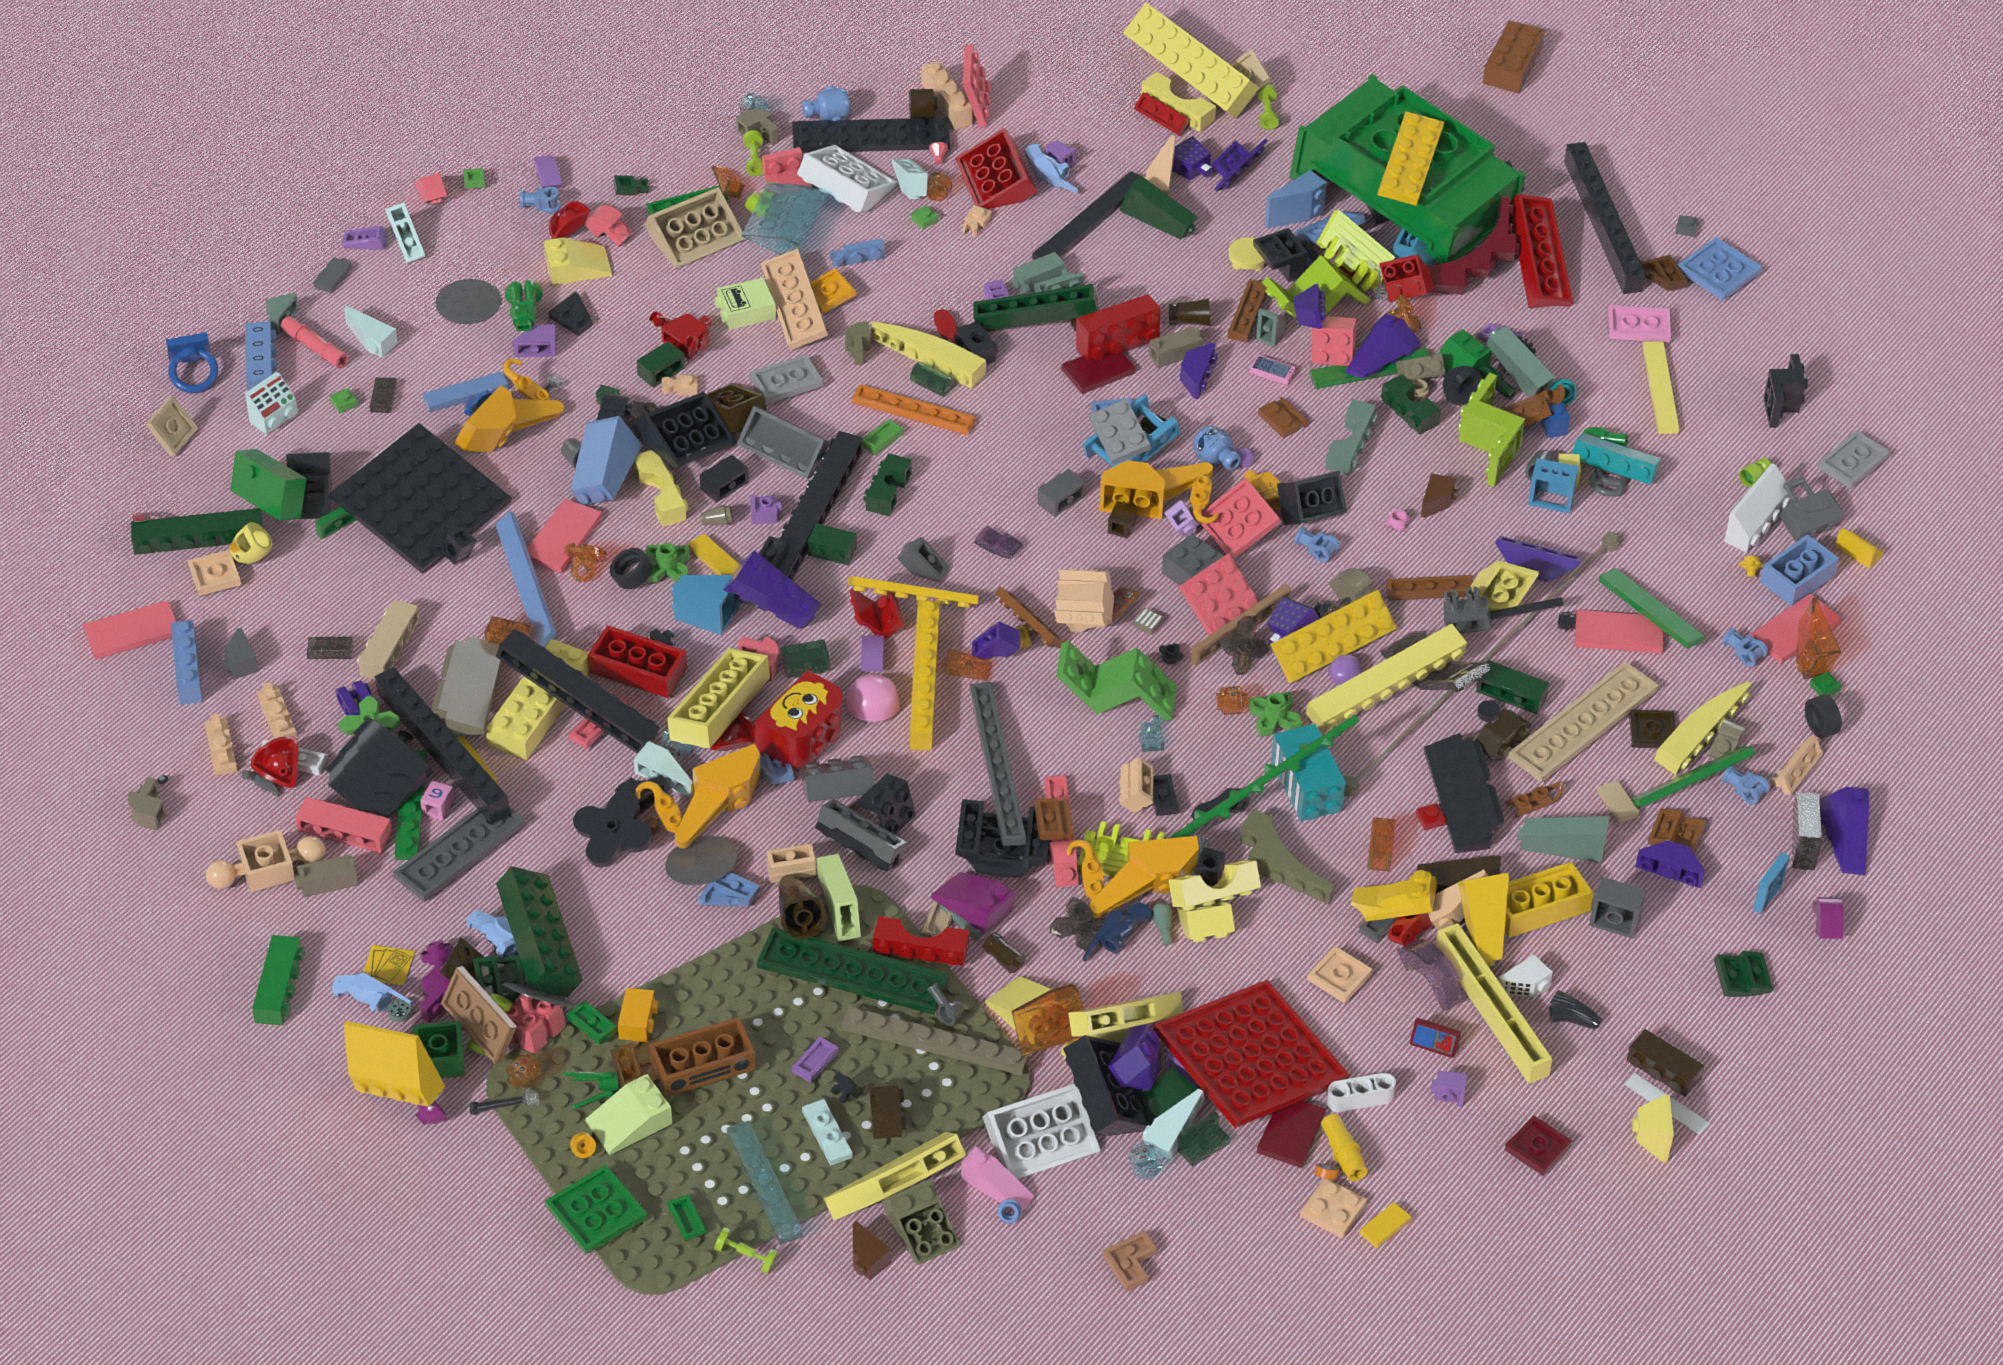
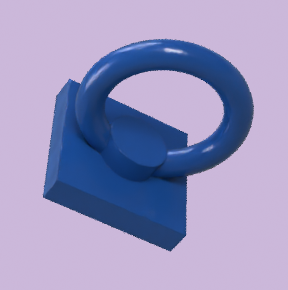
(188, 350)

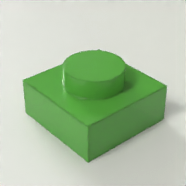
(474, 178)
(924, 217)
(343, 400)

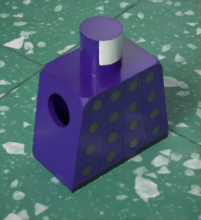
(1192, 159)
(1290, 617)

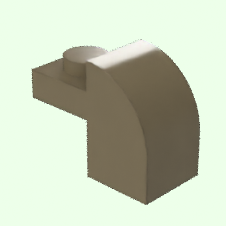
(760, 121)
(1351, 584)
(146, 807)

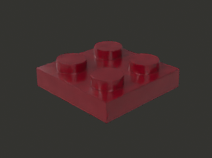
(1538, 1145)

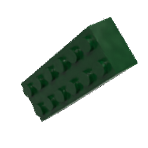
(539, 932)

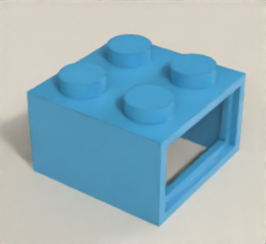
(1555, 479)

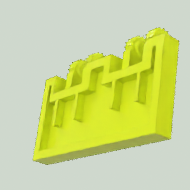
(1354, 250)
(1108, 852)

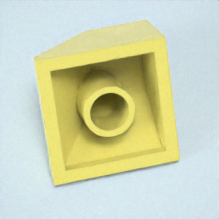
(1655, 1127)

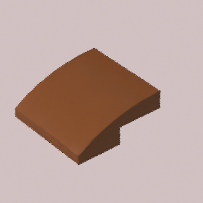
(1673, 827)

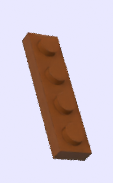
(1247, 311)
(1426, 587)
(1022, 613)

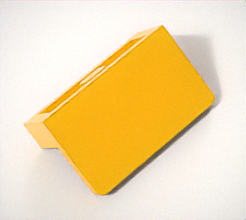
(1858, 548)

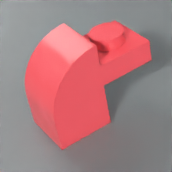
(608, 220)
(766, 647)
(1063, 865)

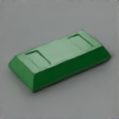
(686, 1217)

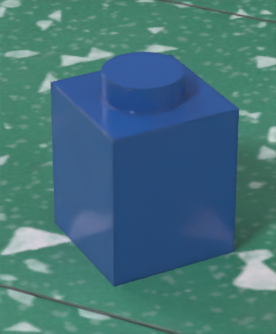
(1558, 422)

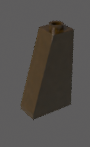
(1451, 872)

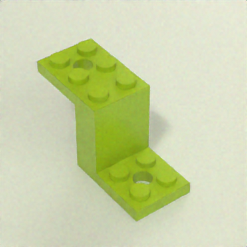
(1327, 276)
(1491, 429)

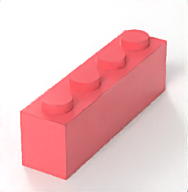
(343, 824)

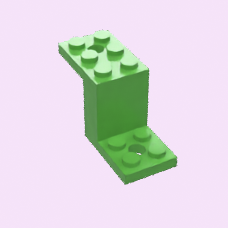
(1116, 681)

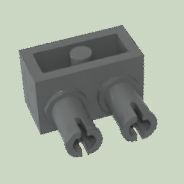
(1467, 614)

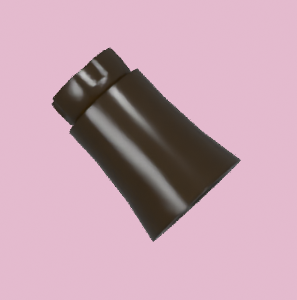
(1190, 312)

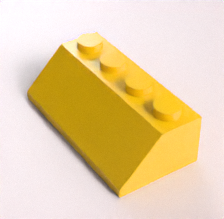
(1546, 899)

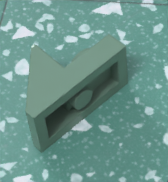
(280, 308)

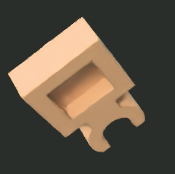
(976, 218)
(682, 384)

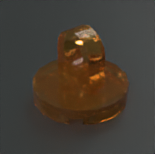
(1405, 312)
(585, 556)

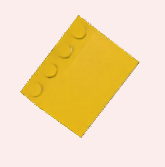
(390, 1064)

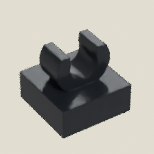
(664, 637)
(846, 1085)

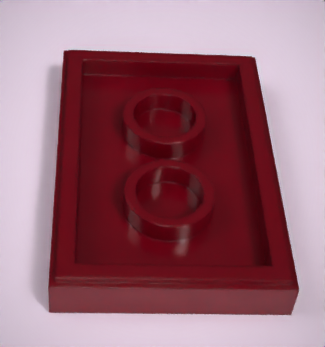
(1097, 373)
(1291, 1133)

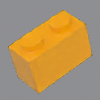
(637, 1014)

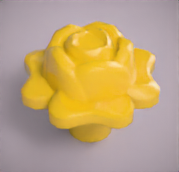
(1751, 564)

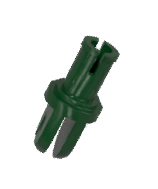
(1501, 386)

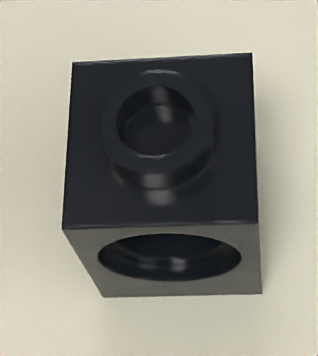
(458, 545)
(1210, 865)

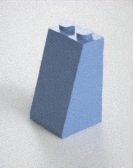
(604, 460)

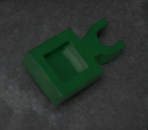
(628, 186)

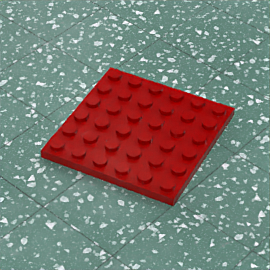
(1250, 1053)

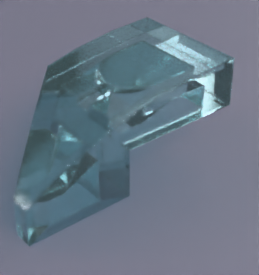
(1151, 736)

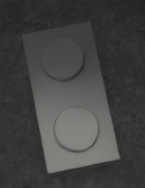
(1061, 492)

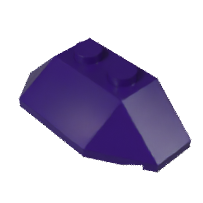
(1546, 561)
(1137, 1058)

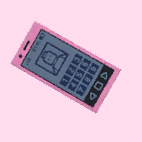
(1272, 369)

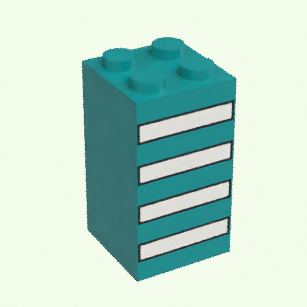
(1319, 784)

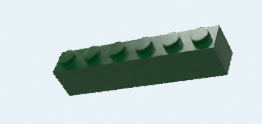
(1036, 307)
(190, 530)

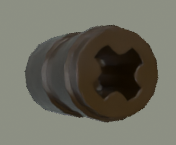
(1006, 955)

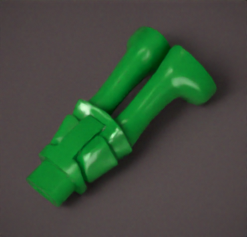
(523, 312)

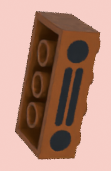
(1513, 56)
(702, 1056)

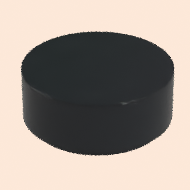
(1488, 711)

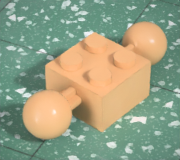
(265, 861)

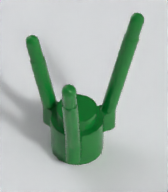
(606, 1081)

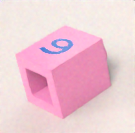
(437, 800)

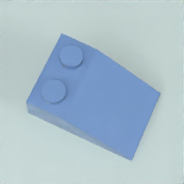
(1296, 201)

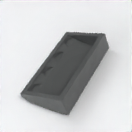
(782, 442)

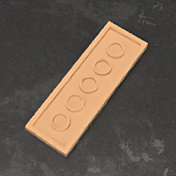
(794, 299)

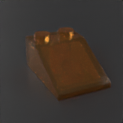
(1815, 643)
(1046, 1020)

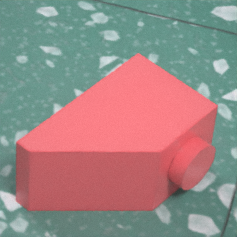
(431, 188)

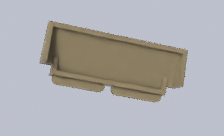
(468, 686)

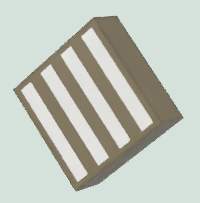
(1148, 621)

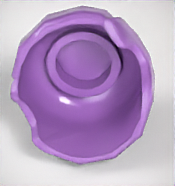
(1344, 668)

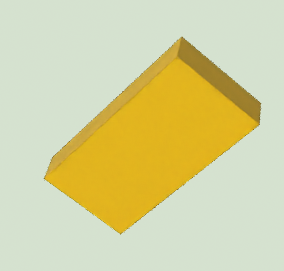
(1385, 1225)

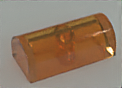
(626, 1063)

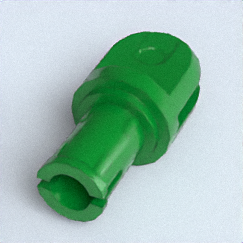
(1605, 434)

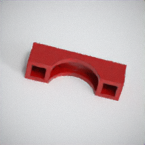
(947, 947)

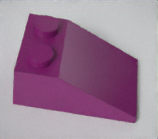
(976, 900)

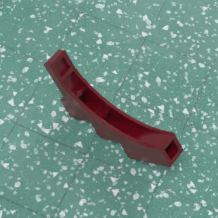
(1500, 245)

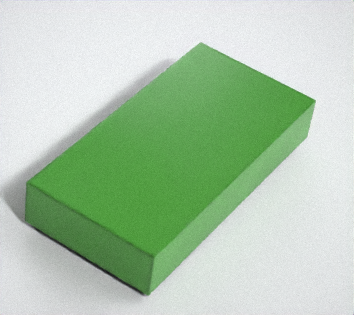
(882, 437)

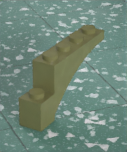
(1277, 861)

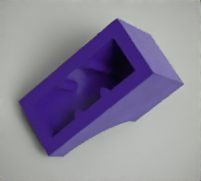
(996, 641)

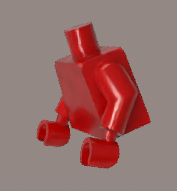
(684, 332)

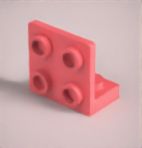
(783, 167)

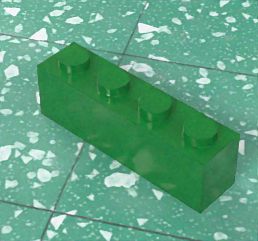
(277, 980)

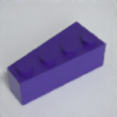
(772, 591)

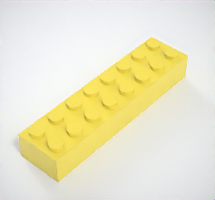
(1191, 60)

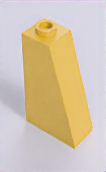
(1485, 914)

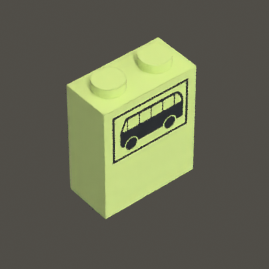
(745, 303)

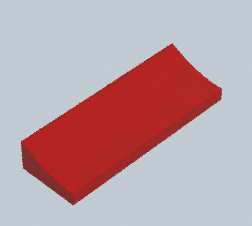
(1540, 252)

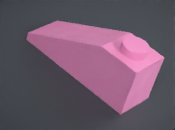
(993, 1178)

